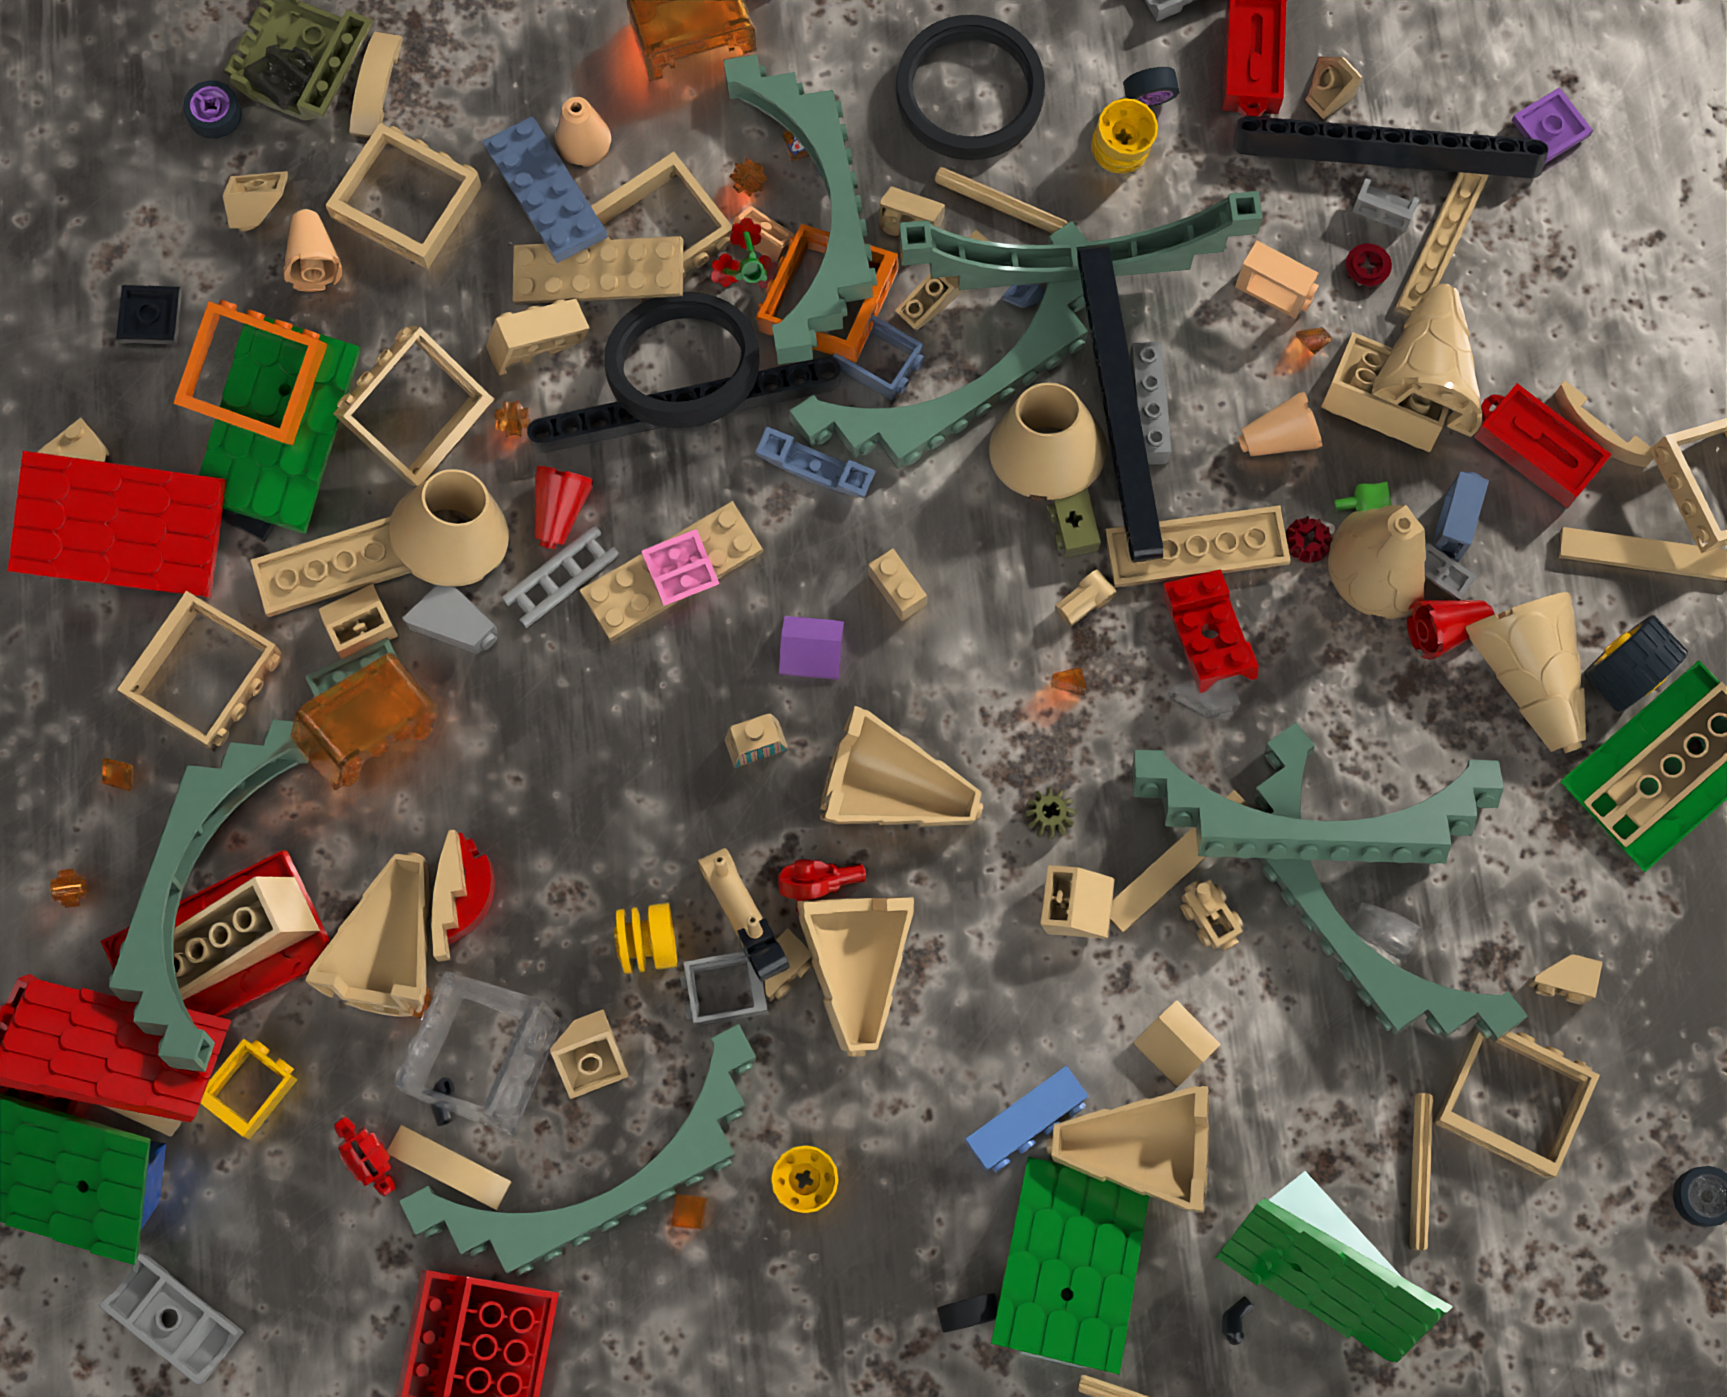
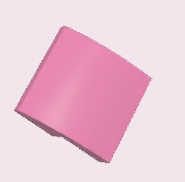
(680, 567)

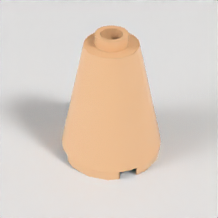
(581, 134)
(310, 254)
(1282, 429)

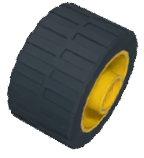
(1636, 663)

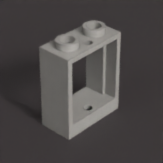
(688, 982)

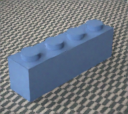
(1026, 1119)

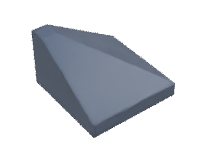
(1024, 295)

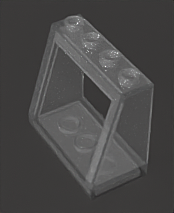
(519, 1068)

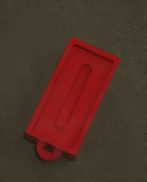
(1254, 56)
(1540, 444)

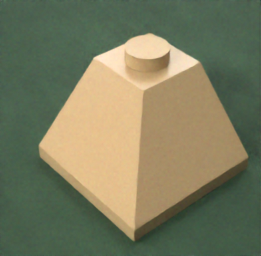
(252, 197)
(588, 1055)

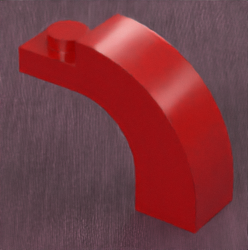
(479, 887)

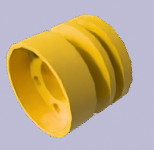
(1124, 136)
(646, 938)
(821, 1170)

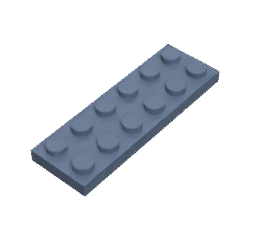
(545, 189)

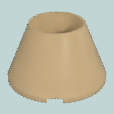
(1048, 463)
(443, 550)

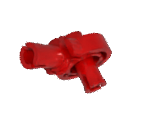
(814, 879)

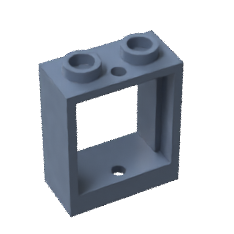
(897, 339)
(1460, 514)

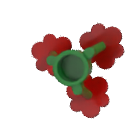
(751, 269)

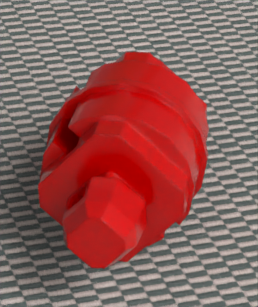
(372, 1150)

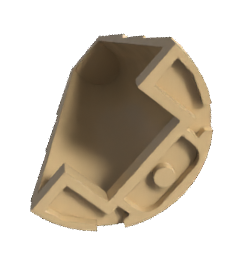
(1435, 360)
(1379, 561)
(1538, 666)
(892, 781)
(382, 944)
(856, 959)
(1144, 1146)

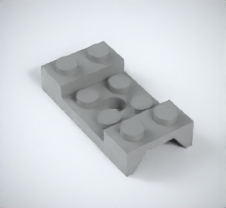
(197, 1339)

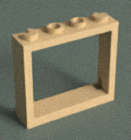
(651, 180)
(419, 253)
(448, 435)
(1684, 486)
(162, 645)
(1501, 1146)

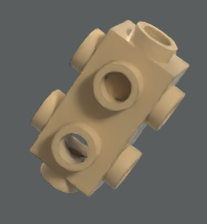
(1207, 907)

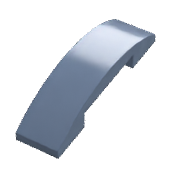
(813, 465)

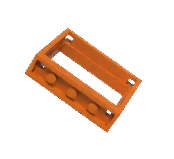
(817, 240)
(300, 393)

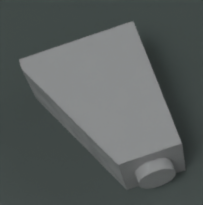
(451, 619)

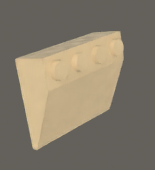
(1350, 395)

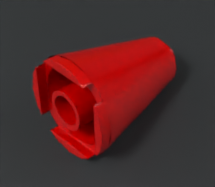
(557, 504)
(1441, 624)

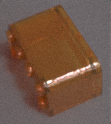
(687, 27)
(362, 719)

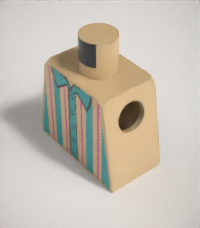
(755, 740)

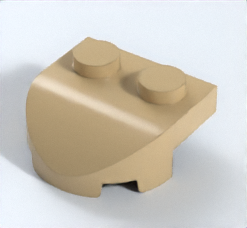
(77, 442)

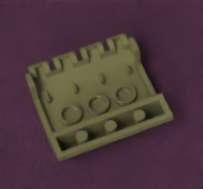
(324, 36)

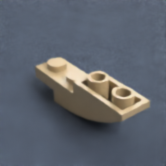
(931, 296)

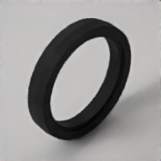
(977, 28)
(692, 412)

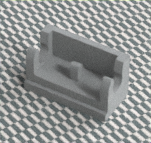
(1385, 207)
(1447, 573)

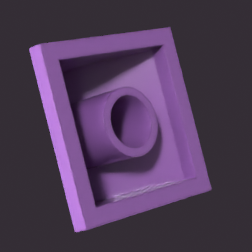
(811, 647)

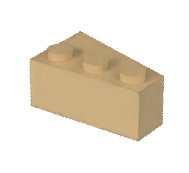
(534, 331)

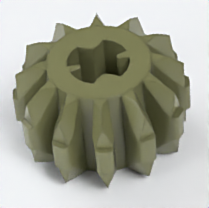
(1044, 803)

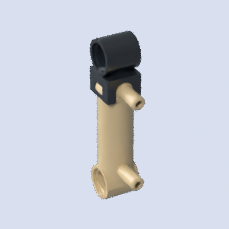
(752, 930)

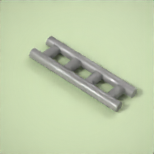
(557, 594)

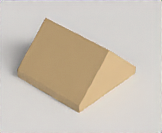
(1176, 1044)

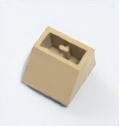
(903, 206)
(357, 621)
(1077, 902)

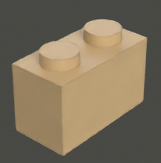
(897, 584)

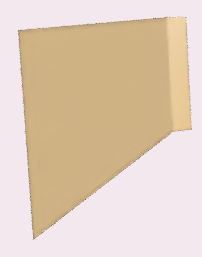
(1332, 85)

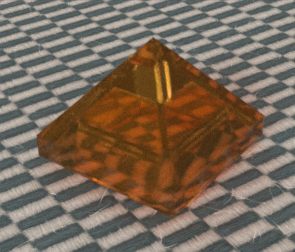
(1314, 338)
(117, 773)

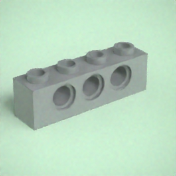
(1150, 390)

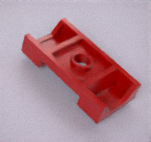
(1202, 605)

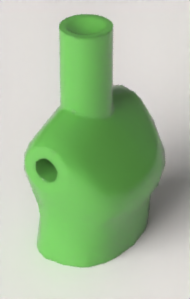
(1366, 497)

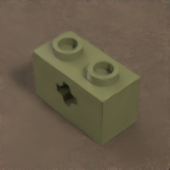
(1078, 540)

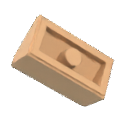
(773, 235)

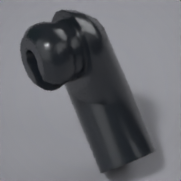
(444, 1086)
(1233, 1321)

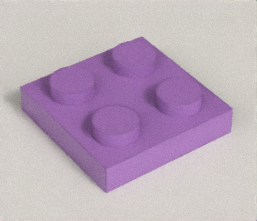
(1553, 122)

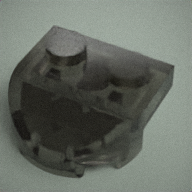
(281, 74)

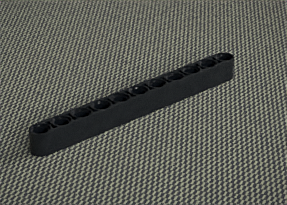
(1390, 146)
(1120, 404)
(612, 412)

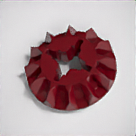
(1376, 256)
(1314, 551)

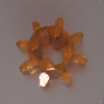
(745, 170)
(512, 418)
(69, 888)

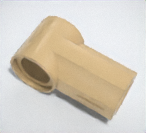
(1091, 593)

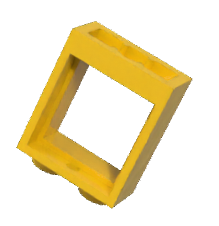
(225, 1073)

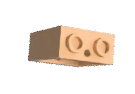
(1277, 280)

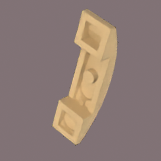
(373, 83)
(1571, 402)
(449, 1167)

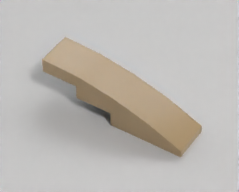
(448, 885)

